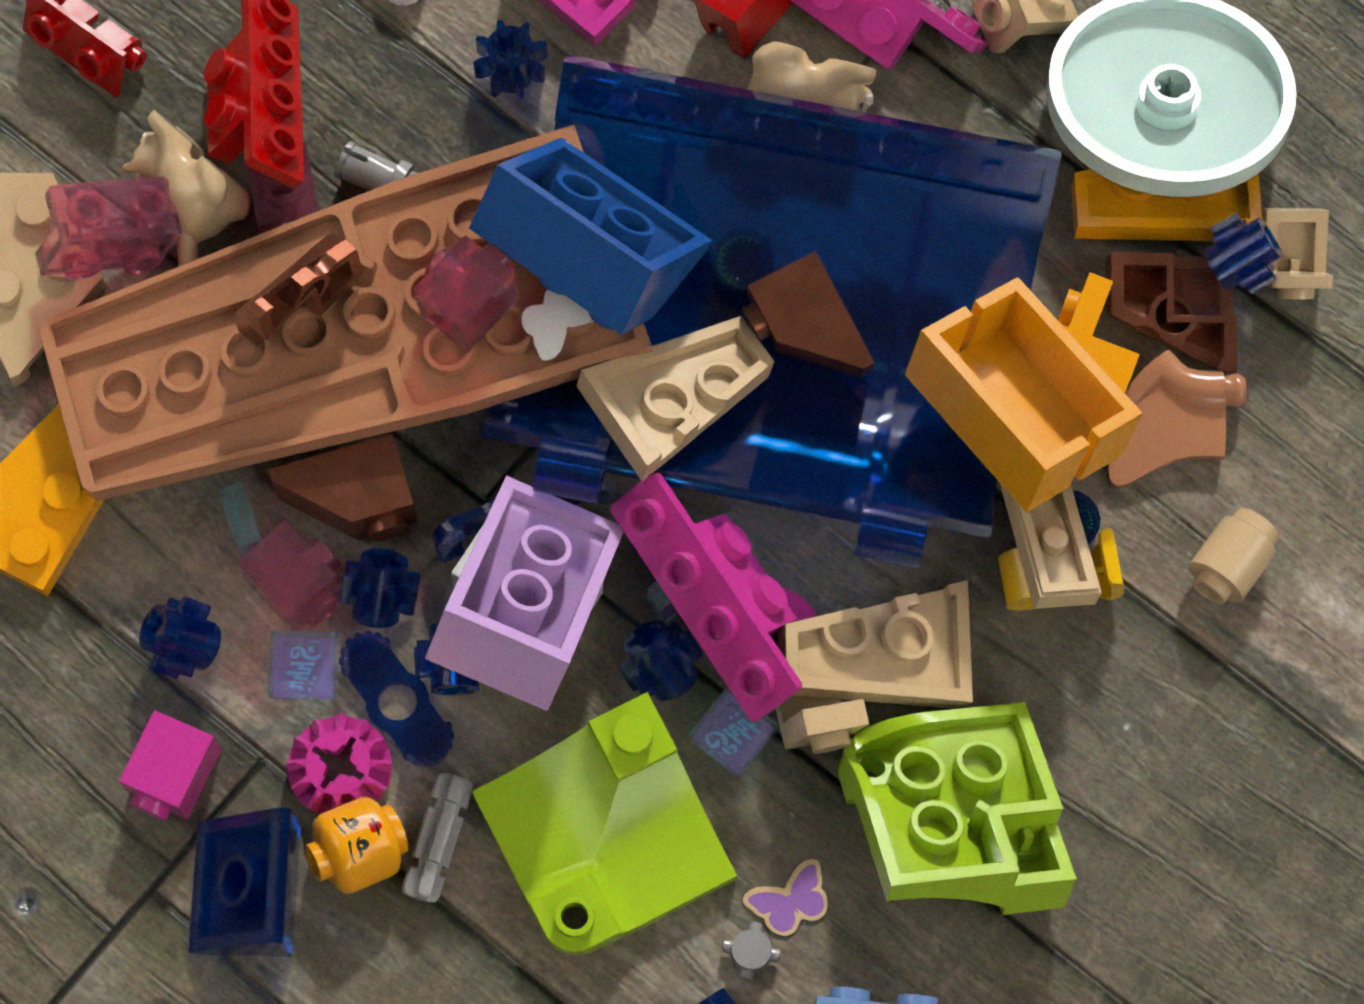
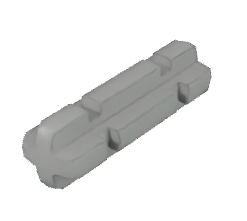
(437, 838)

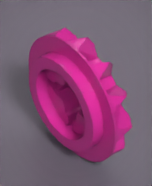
(332, 735)

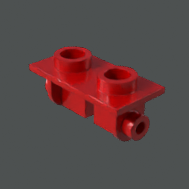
(97, 54)

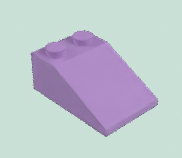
(525, 593)

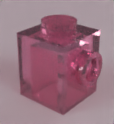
(467, 291)
(293, 576)

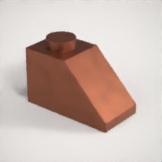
(807, 318)
(351, 489)

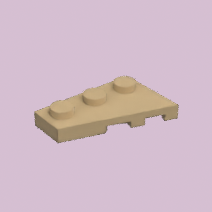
(675, 392)
(888, 652)

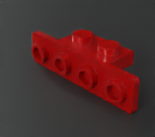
(257, 93)

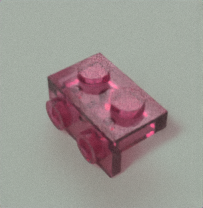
(108, 227)

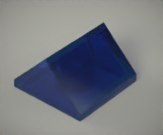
(245, 884)

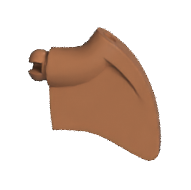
(1179, 417)

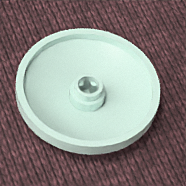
(1171, 95)

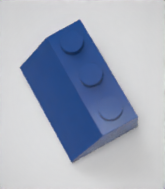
(587, 234)

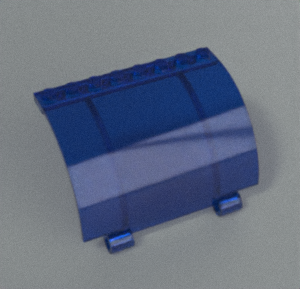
(906, 230)

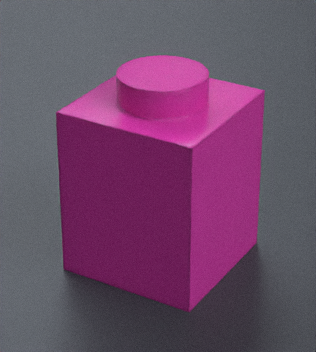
(169, 767)

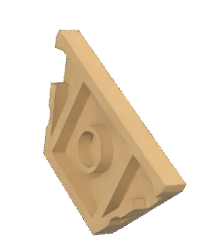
(25, 294)

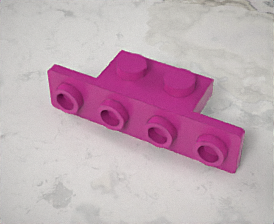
(888, 26)
(716, 591)

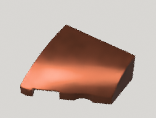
(312, 280)
(1176, 304)

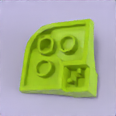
(960, 808)
(605, 830)

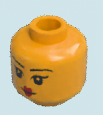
(356, 845)

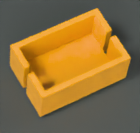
(1022, 393)

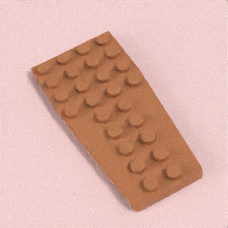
(173, 392)

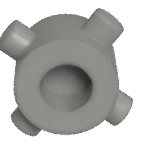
(751, 951)

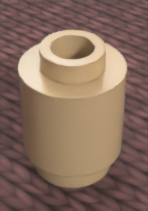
(1234, 557)

